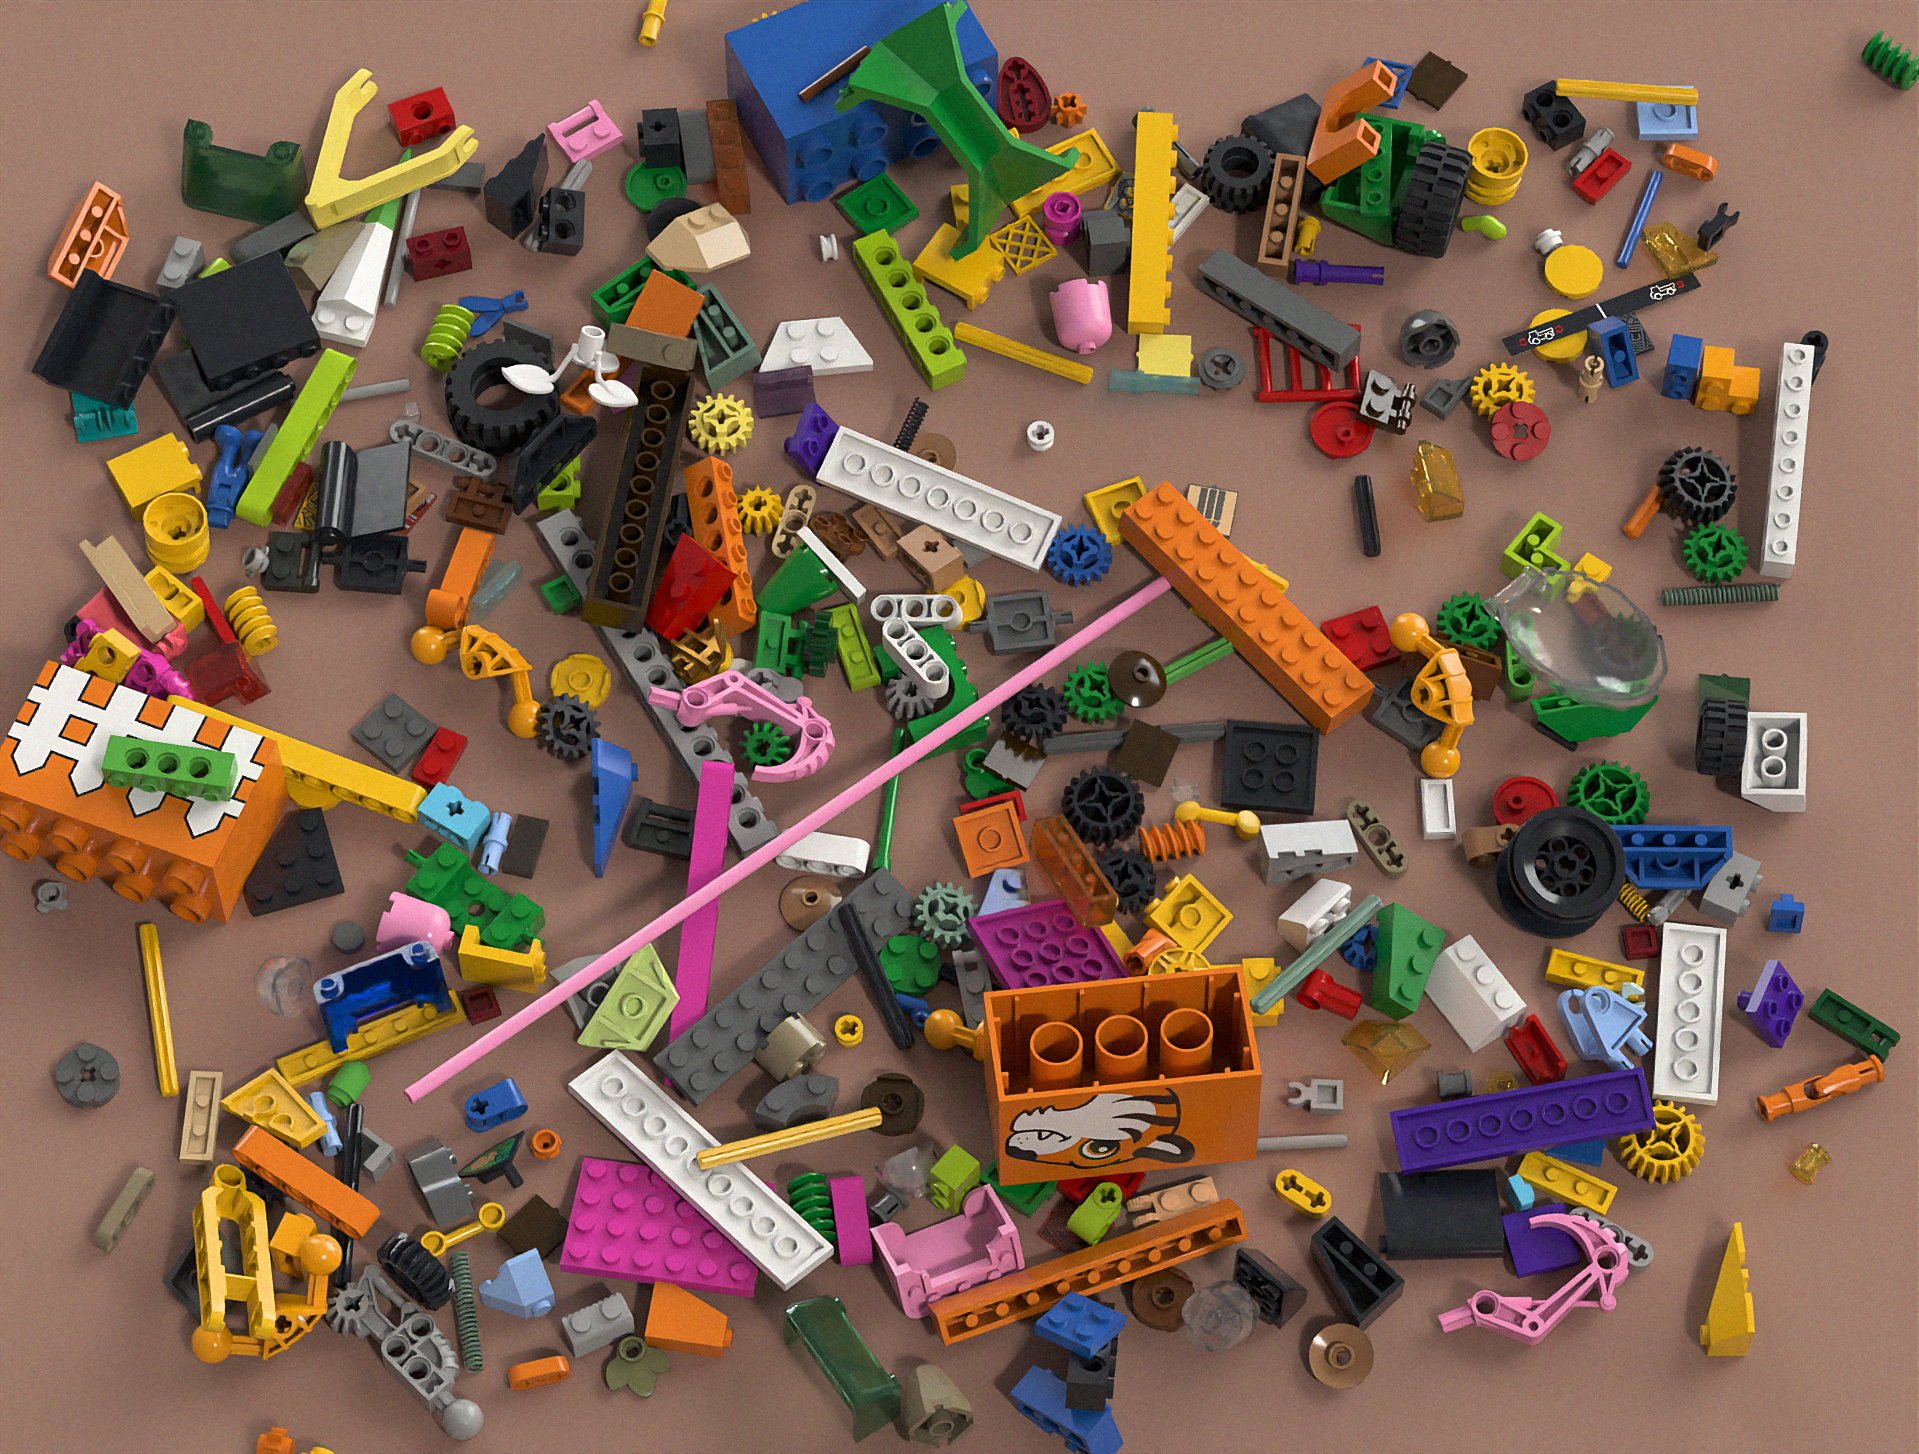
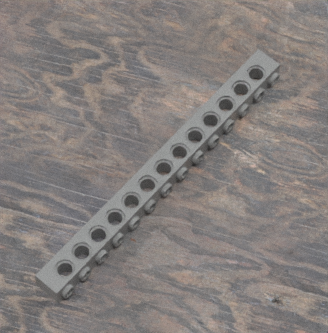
(565, 529)

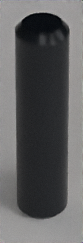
(1572, 746)

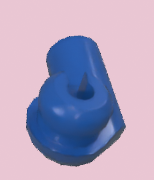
(916, 1007)

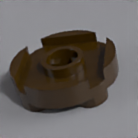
(900, 1087)

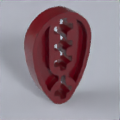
(1035, 92)

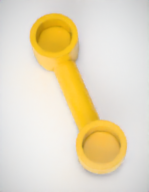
(1246, 822)
(490, 1220)

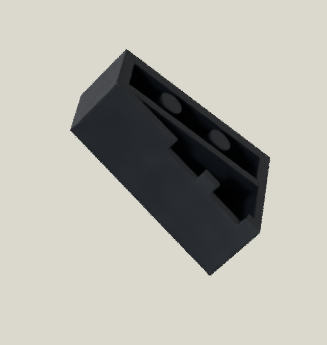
(1354, 1274)

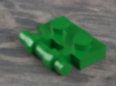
(772, 644)

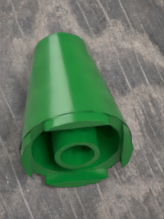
(796, 584)

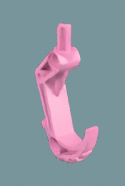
(734, 694)
(1512, 1314)

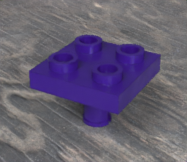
(812, 439)
(1772, 1003)

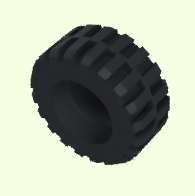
(1433, 199)
(480, 370)

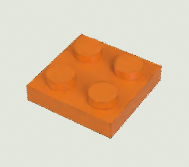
(990, 839)

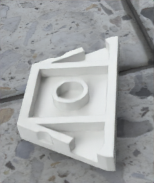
(816, 342)

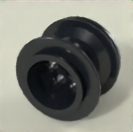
(1578, 843)

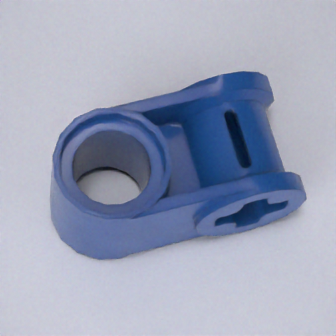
(496, 1105)

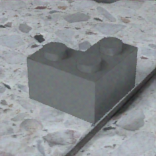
(1105, 242)

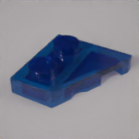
(1005, 891)

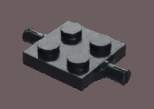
(375, 564)

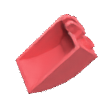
(110, 614)

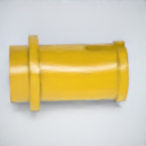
(1309, 228)

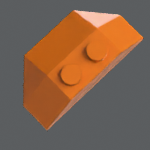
(91, 238)

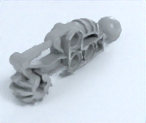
(426, 1354)

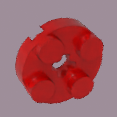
(1502, 433)

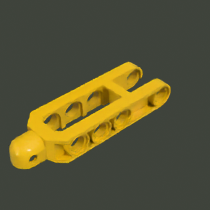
(232, 1201)

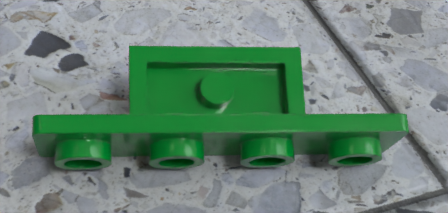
(1375, 176)

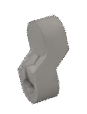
(782, 687)

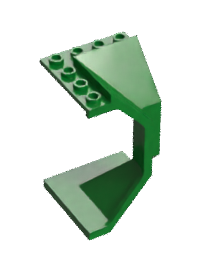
(925, 74)

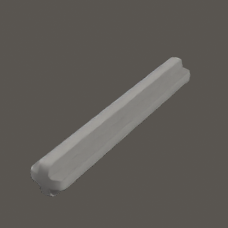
(573, 182)

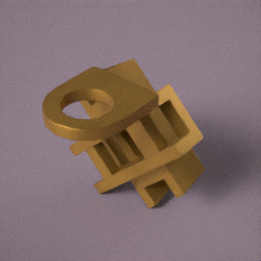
(694, 657)

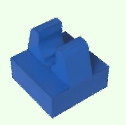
(1786, 915)

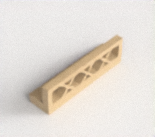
(130, 588)

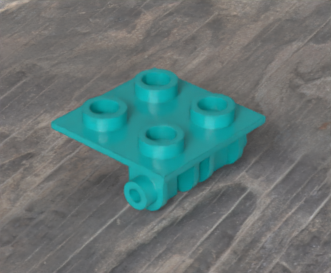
(101, 421)

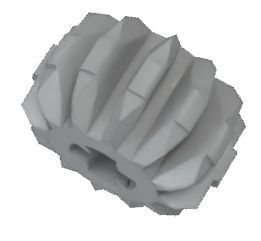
(902, 704)

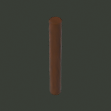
(833, 75)

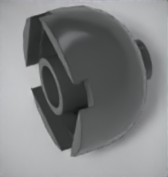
(1428, 339)

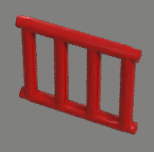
(1297, 393)

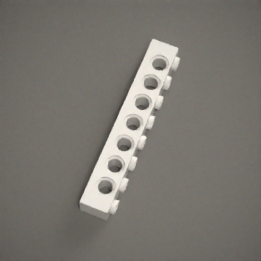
(1786, 460)

